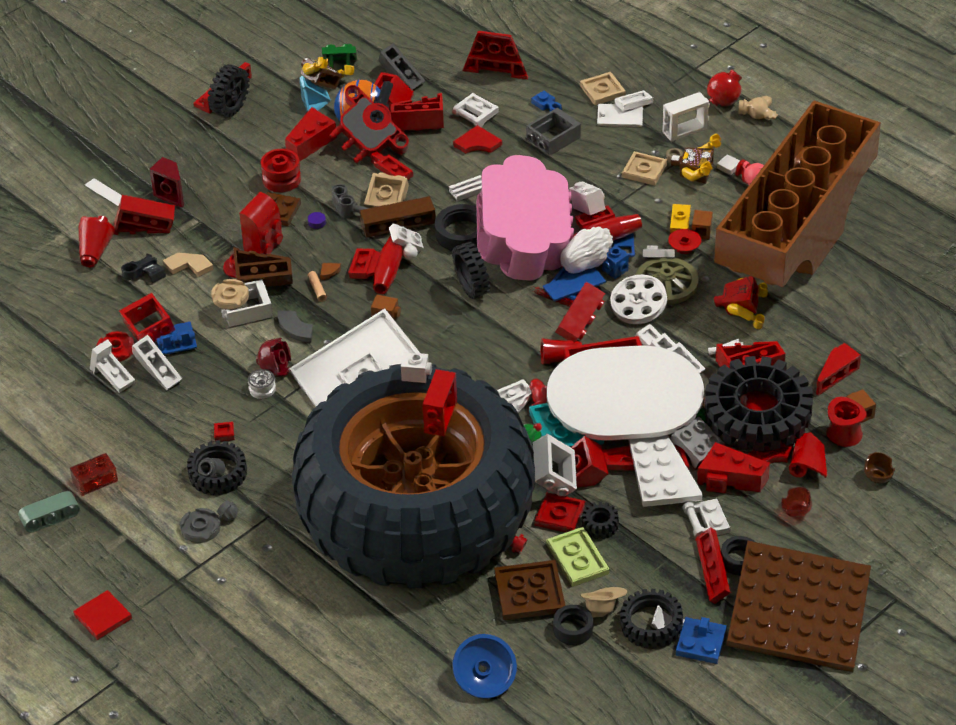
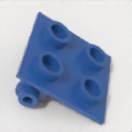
(179, 340)

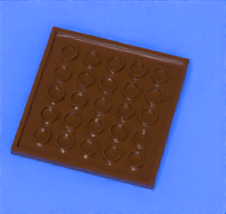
(799, 606)

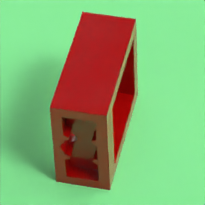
(148, 305)
(439, 402)

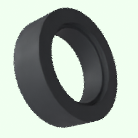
(451, 214)

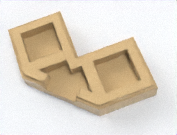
(197, 263)

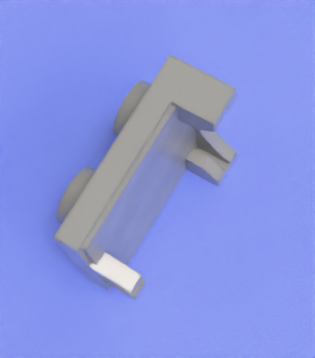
(696, 440)

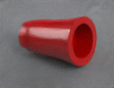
(553, 350)

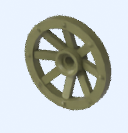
(669, 277)

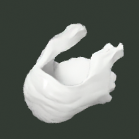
(586, 250)

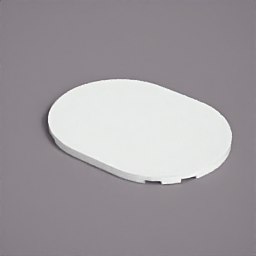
(625, 392)

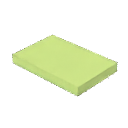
(577, 556)

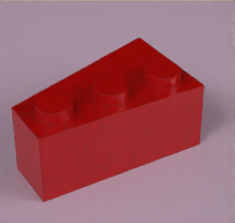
(310, 134)
(771, 349)
(742, 469)

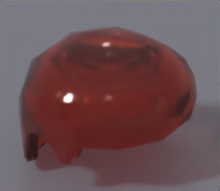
(797, 502)

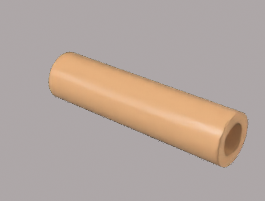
(316, 284)

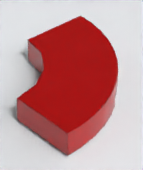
(772, 456)

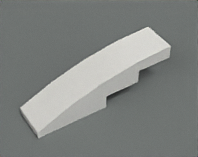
(651, 337)

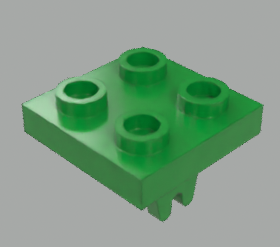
(333, 53)

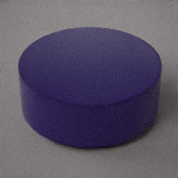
(316, 220)

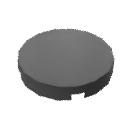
(200, 525)

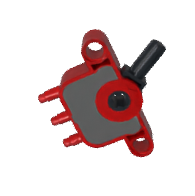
(361, 129)

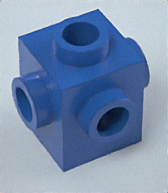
(616, 262)

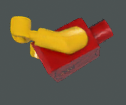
(741, 299)

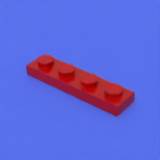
(712, 565)

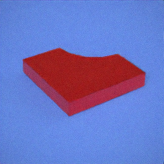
(477, 139)

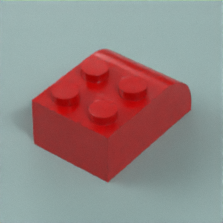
(261, 225)

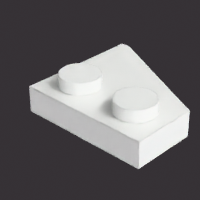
(517, 394)

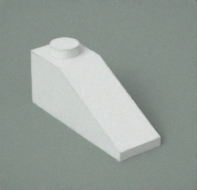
(155, 362)

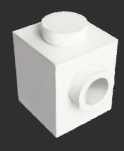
(415, 367)

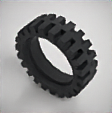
(471, 270)
(220, 483)
(651, 637)

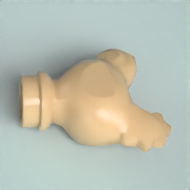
(757, 108)

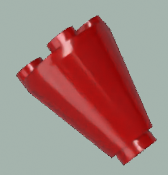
(93, 238)

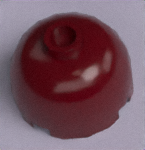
(274, 356)

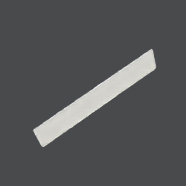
(104, 191)

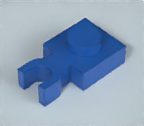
(545, 101)

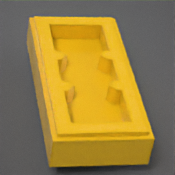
(680, 217)

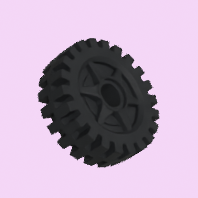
(228, 90)

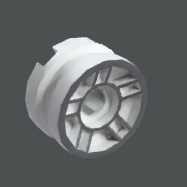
(261, 383)

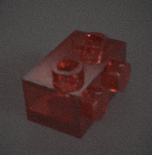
(93, 474)

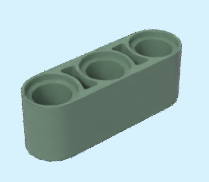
(49, 511)

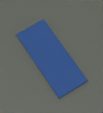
(573, 284)

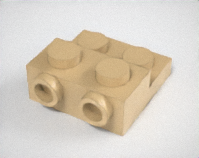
(386, 190)

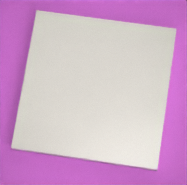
(364, 348)

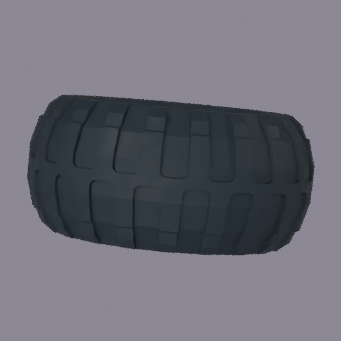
(372, 477)

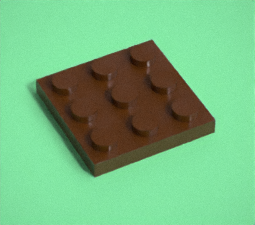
(529, 589)

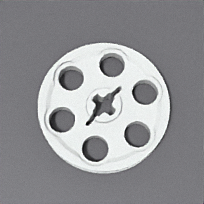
(641, 304)

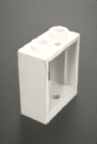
(681, 106)
(252, 313)
(549, 449)

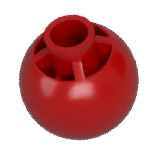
(724, 88)

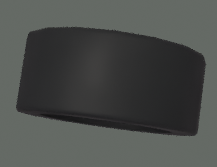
(731, 544)
(573, 612)

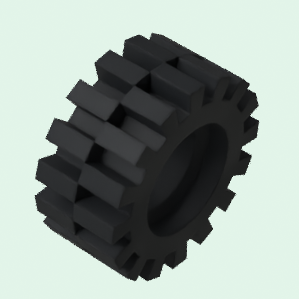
(604, 512)

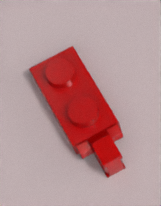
(390, 165)

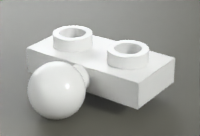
(407, 238)

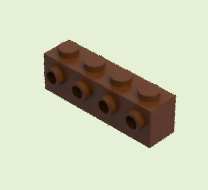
(405, 214)

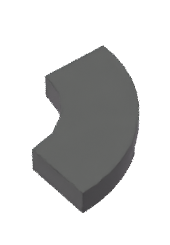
(294, 327)

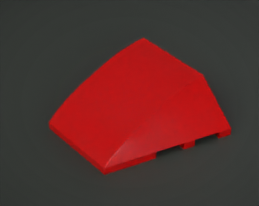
(495, 53)

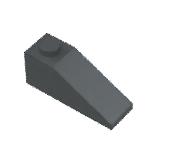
(397, 64)

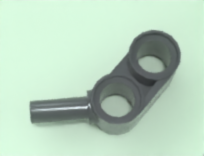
(343, 202)

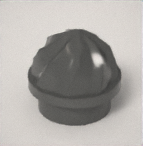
(227, 511)

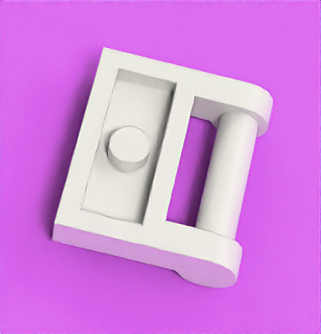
(478, 106)
(711, 515)

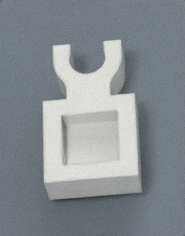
(653, 251)

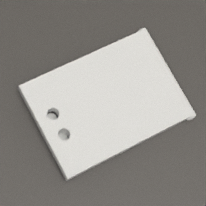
(613, 116)

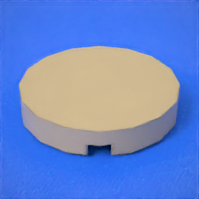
(230, 294)

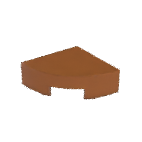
(329, 269)

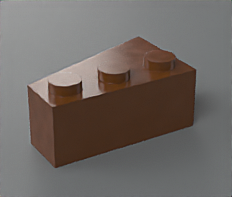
(270, 268)

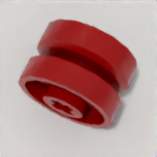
(280, 170)

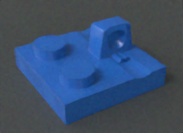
(701, 640)

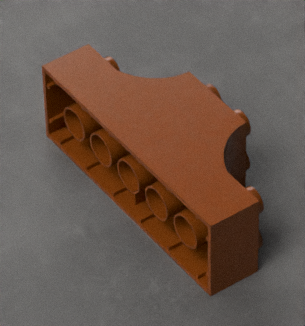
(799, 197)

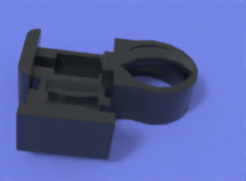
(148, 264)

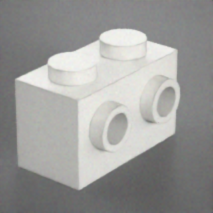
(587, 198)

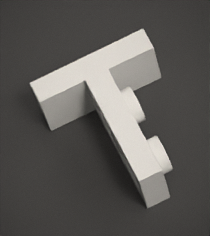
(110, 367)

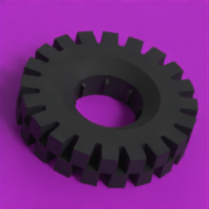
(759, 427)

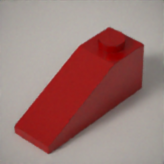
(839, 365)

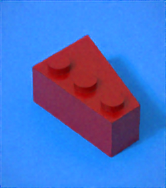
(419, 114)
(143, 215)
(581, 313)

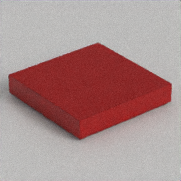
(559, 513)
(102, 614)

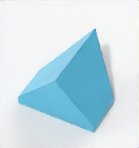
(313, 94)

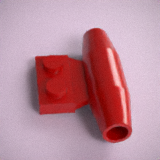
(618, 226)
(381, 264)

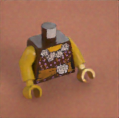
(323, 75)
(697, 162)

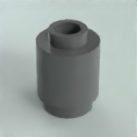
(211, 467)

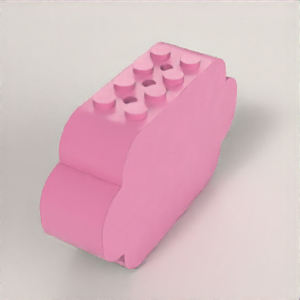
(523, 217)

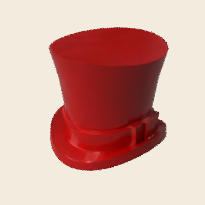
(845, 421)

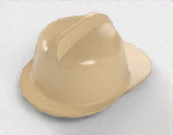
(602, 600)

